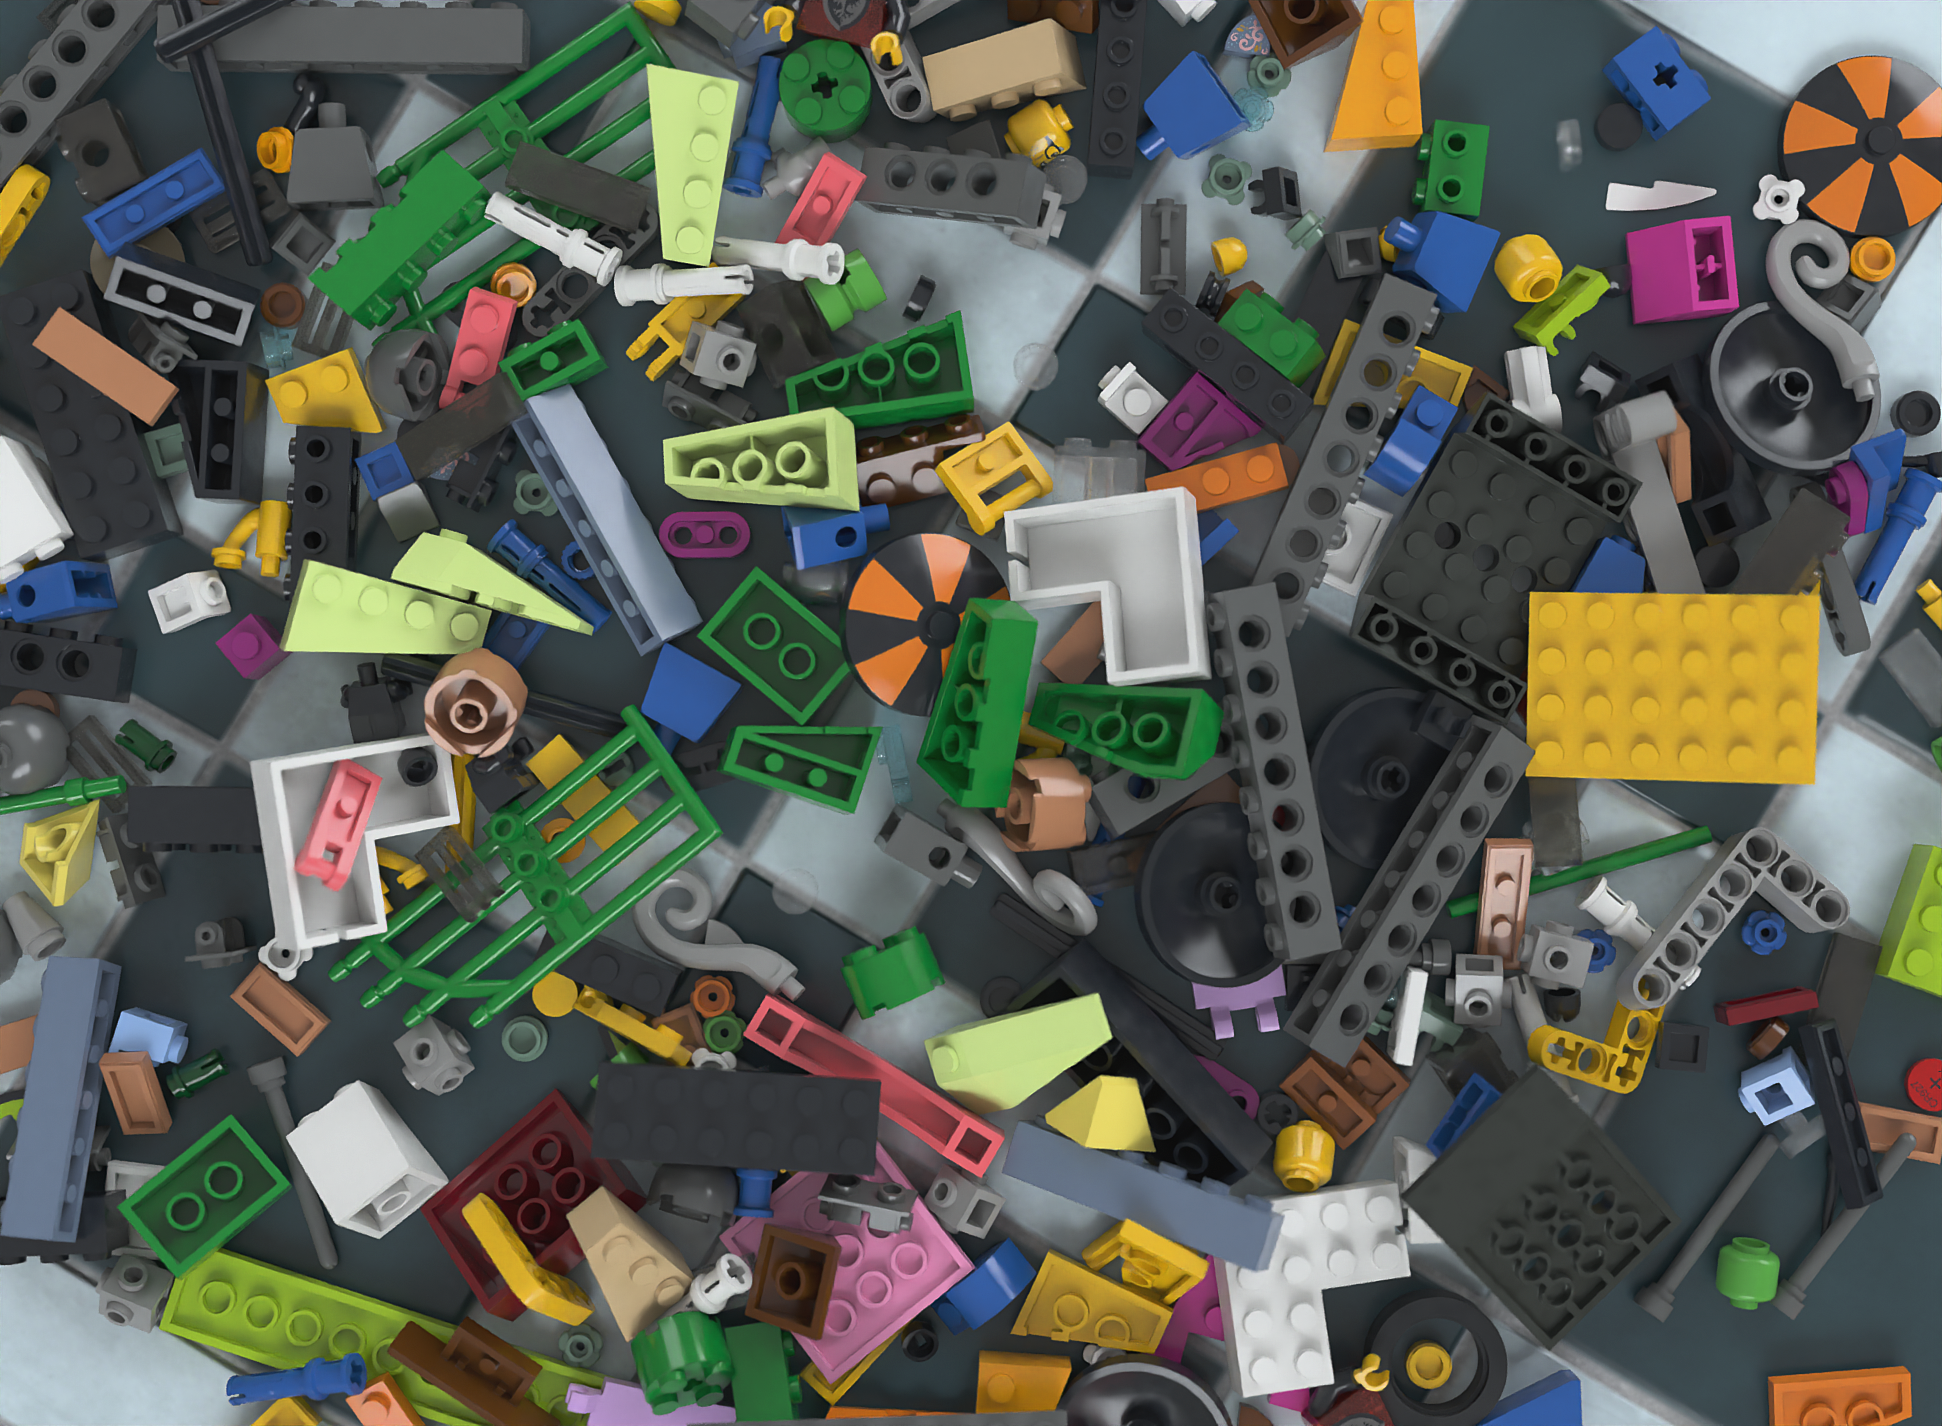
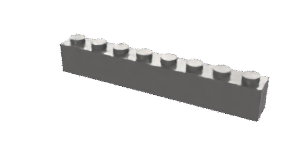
(371, 39)

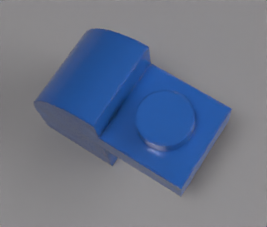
(1411, 441)
(985, 1290)

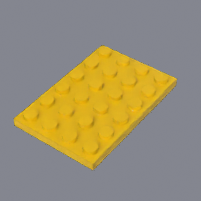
(1673, 686)

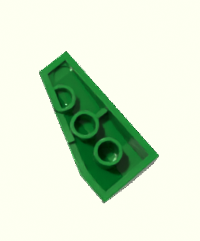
(1134, 727)

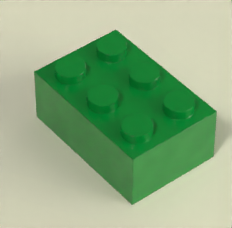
(778, 646)
(205, 1197)

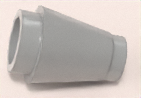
(33, 927)

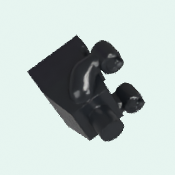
(375, 705)
(500, 777)

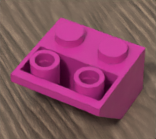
(1682, 271)

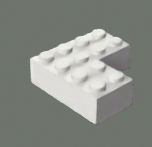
(1137, 560)
(287, 801)
(1277, 1315)

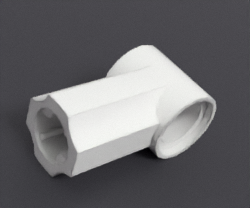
(1531, 385)

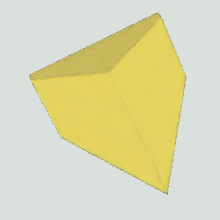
(60, 851)
(1105, 1116)

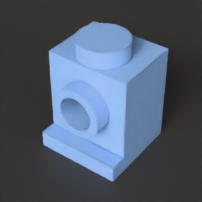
(150, 1032)
(1780, 1100)

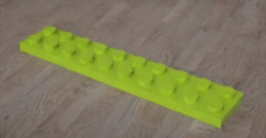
(295, 1318)

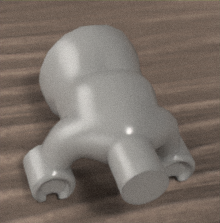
(794, 169)

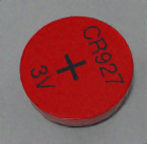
(1924, 1084)

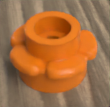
(708, 985)

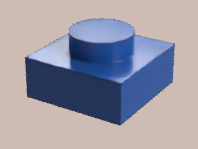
(384, 470)

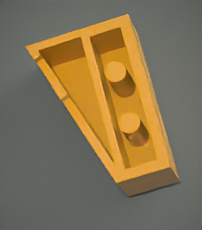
(1381, 82)
(1020, 1381)

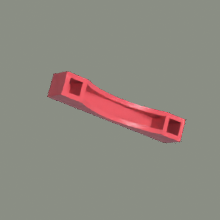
(903, 1098)

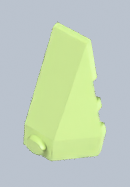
(467, 574)
(1011, 1056)

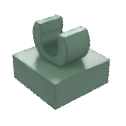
(1438, 1021)

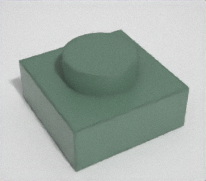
(167, 450)

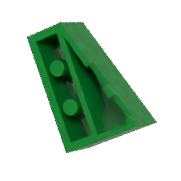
(806, 763)

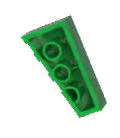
(403, 242)
(893, 381)
(981, 704)

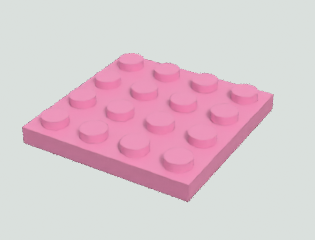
(879, 1274)

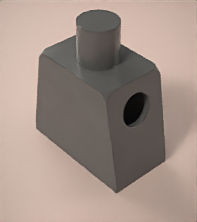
(333, 166)
(912, 839)

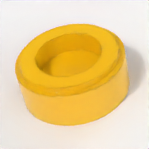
(660, 11)
(555, 995)
(1427, 1364)

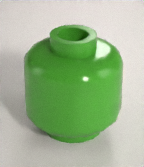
(1747, 1272)

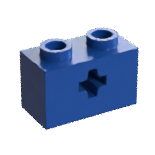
(1662, 106)

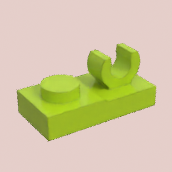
(1574, 295)

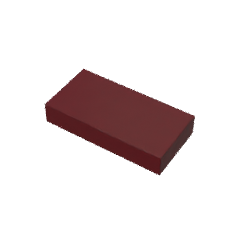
(1765, 1005)

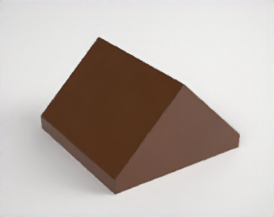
(1305, 27)
(794, 1279)

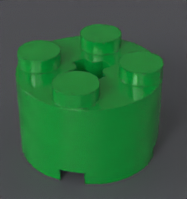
(820, 65)
(891, 974)
(683, 1362)

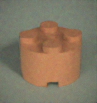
(474, 703)
(1045, 805)

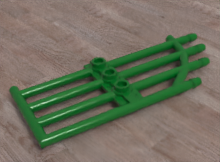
(507, 125)
(544, 883)

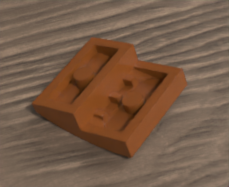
(1349, 1097)

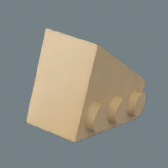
(1004, 70)
(631, 1261)

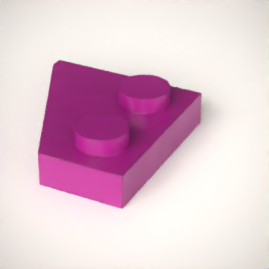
(1195, 425)

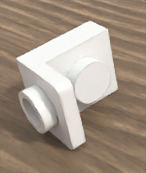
(1130, 398)
(189, 600)

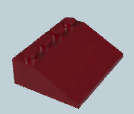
(535, 1179)

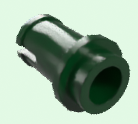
(147, 747)
(198, 1073)

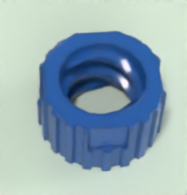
(567, 562)

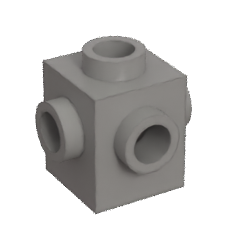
(1049, 225)
(719, 354)
(1568, 963)
(1478, 990)
(434, 1056)
(954, 1201)
(134, 1292)

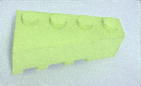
(690, 147)
(773, 461)
(368, 615)

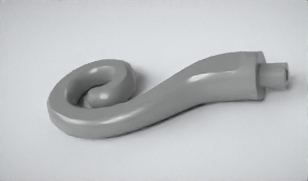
(1849, 349)
(1044, 893)
(758, 962)

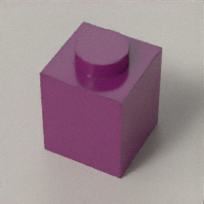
(253, 647)

